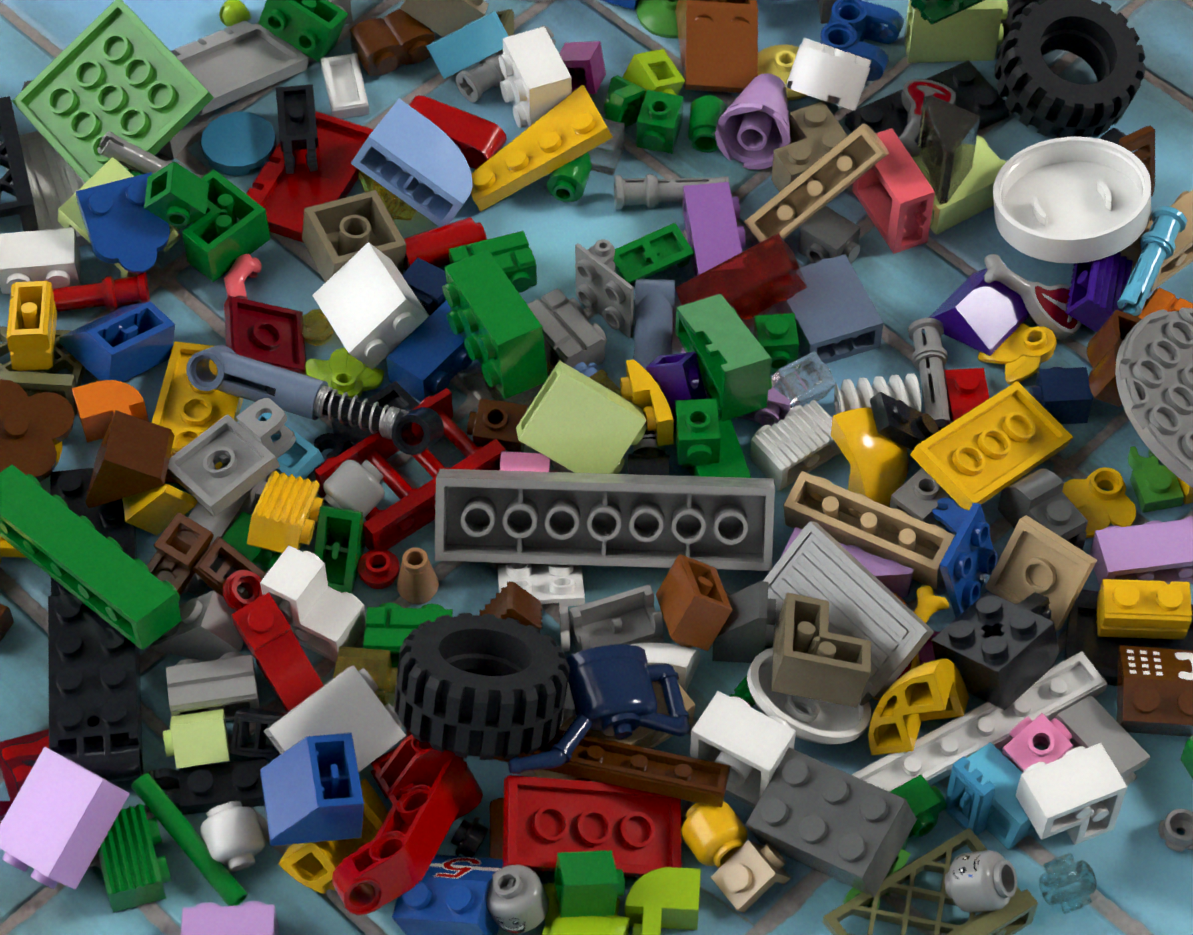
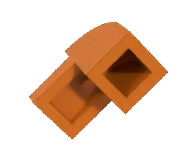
(98, 402)

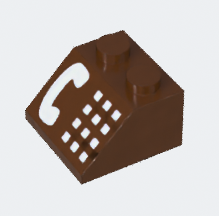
(1155, 690)

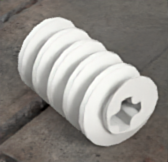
(851, 398)

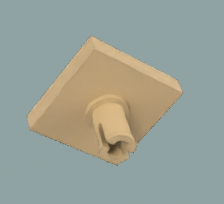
(1041, 564)

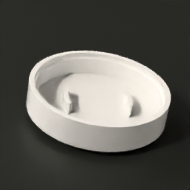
(1072, 199)

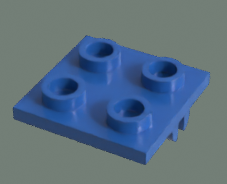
(969, 554)

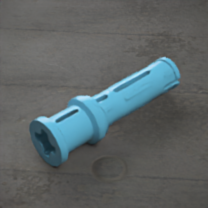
(1156, 247)

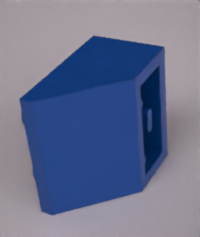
(122, 342)
(313, 792)

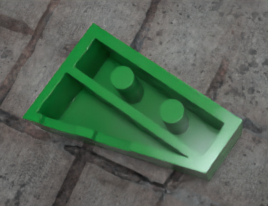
(728, 354)

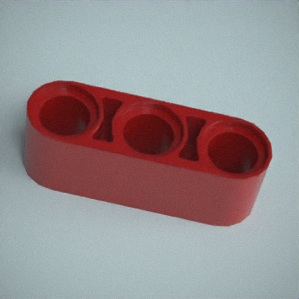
(473, 135)

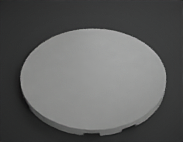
(1157, 386)

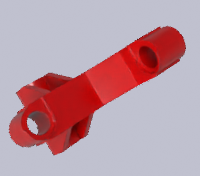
(427, 796)

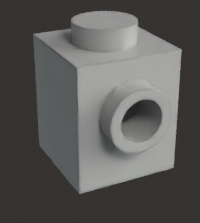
(919, 497)

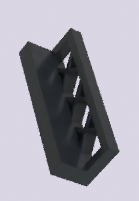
(17, 170)

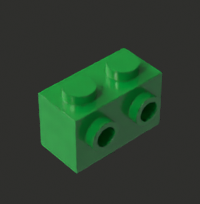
(305, 24)

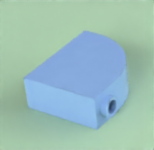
(417, 163)

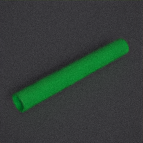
(188, 840)

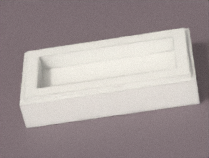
(345, 86)

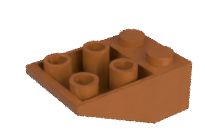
(718, 44)

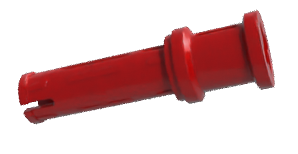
(109, 293)

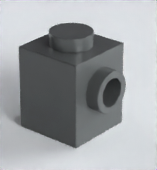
(829, 236)

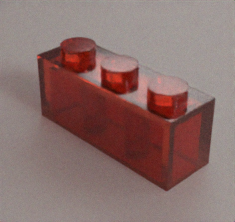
(750, 279)

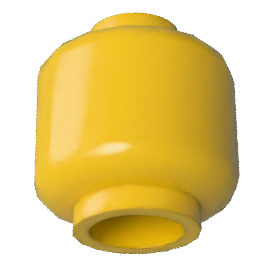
(713, 833)

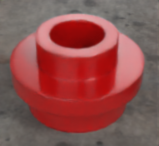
(381, 577)
(245, 579)

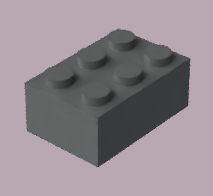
(832, 821)

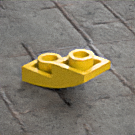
(645, 393)

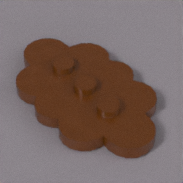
(32, 429)

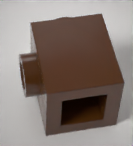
(496, 421)

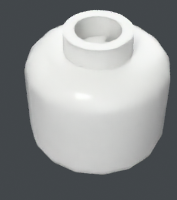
(233, 835)

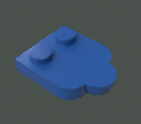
(120, 224)

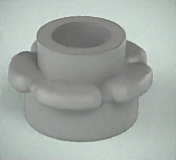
(1175, 820)

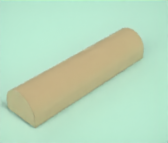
(818, 185)

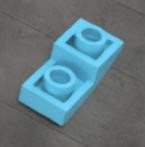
(468, 45)

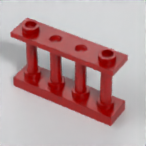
(416, 506)

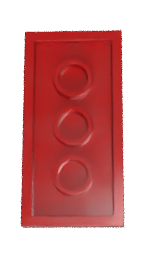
(584, 816)

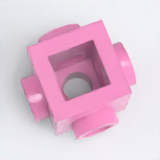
(1034, 733)

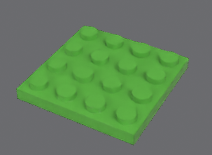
(112, 81)

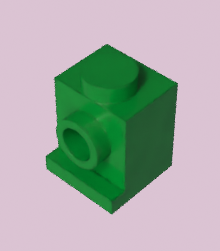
(924, 802)

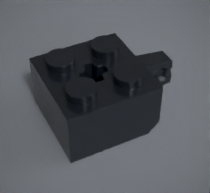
(1000, 646)

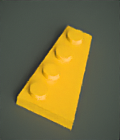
(546, 145)

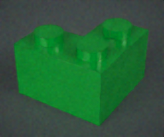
(228, 230)

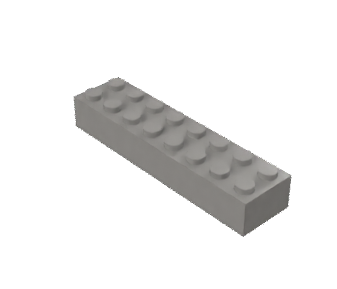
(603, 519)

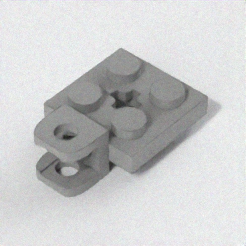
(242, 444)

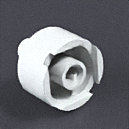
(828, 74)

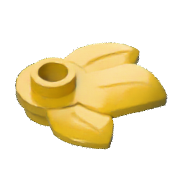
(1023, 352)
(1098, 505)

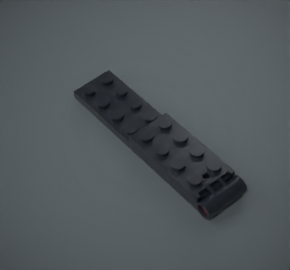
(90, 663)

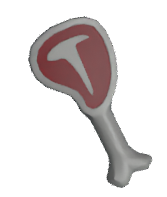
(1043, 303)

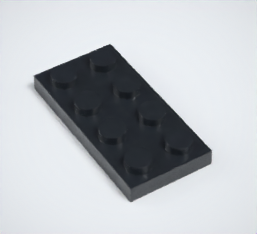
(971, 91)

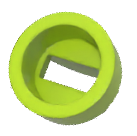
(233, 12)

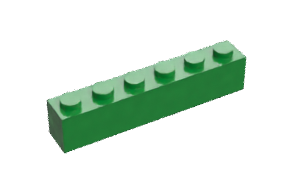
(85, 560)

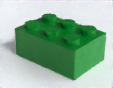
(495, 324)

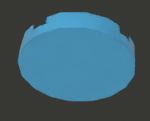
(238, 142)

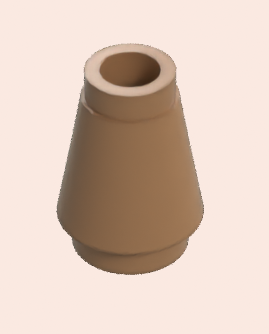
(417, 579)

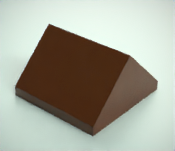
(129, 459)

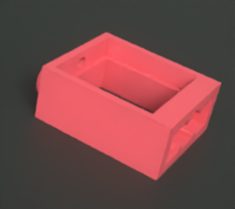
(897, 196)

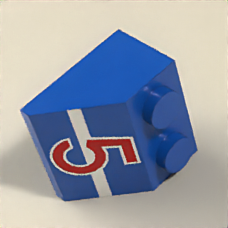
(450, 898)

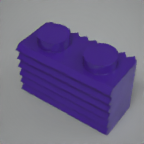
(1097, 289)

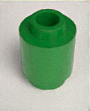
(703, 122)
(570, 180)

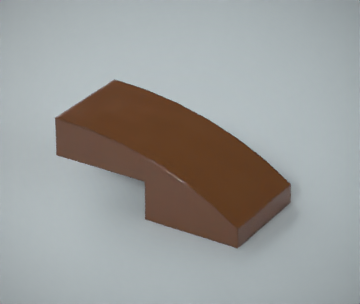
(179, 551)

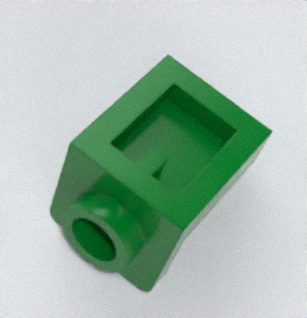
(623, 101)

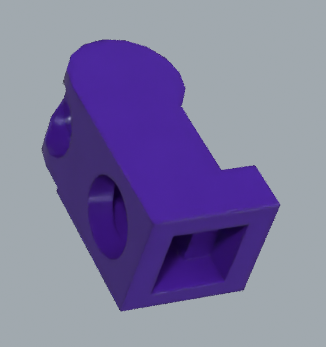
(678, 378)

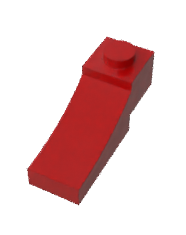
(277, 651)

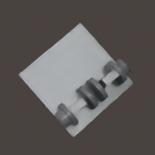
(603, 288)

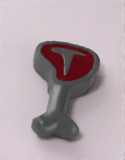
(912, 100)

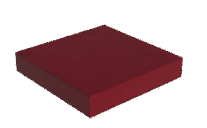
(265, 333)

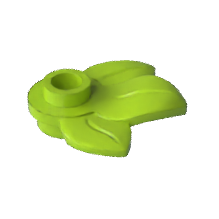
(345, 373)

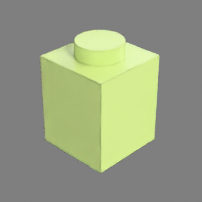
(197, 739)

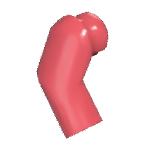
(243, 267)

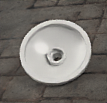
(811, 718)

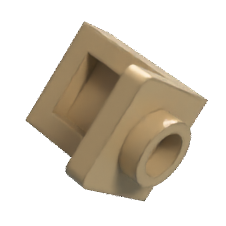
(750, 874)

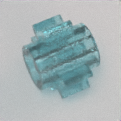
(1067, 883)

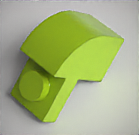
(664, 900)

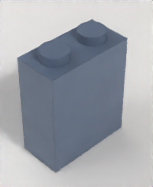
(833, 312)

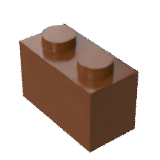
(693, 603)

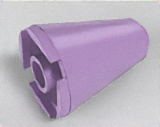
(755, 123)

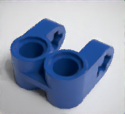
(859, 20)

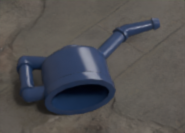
(613, 696)

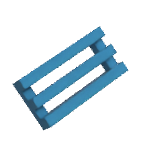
(974, 803)

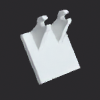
(550, 585)

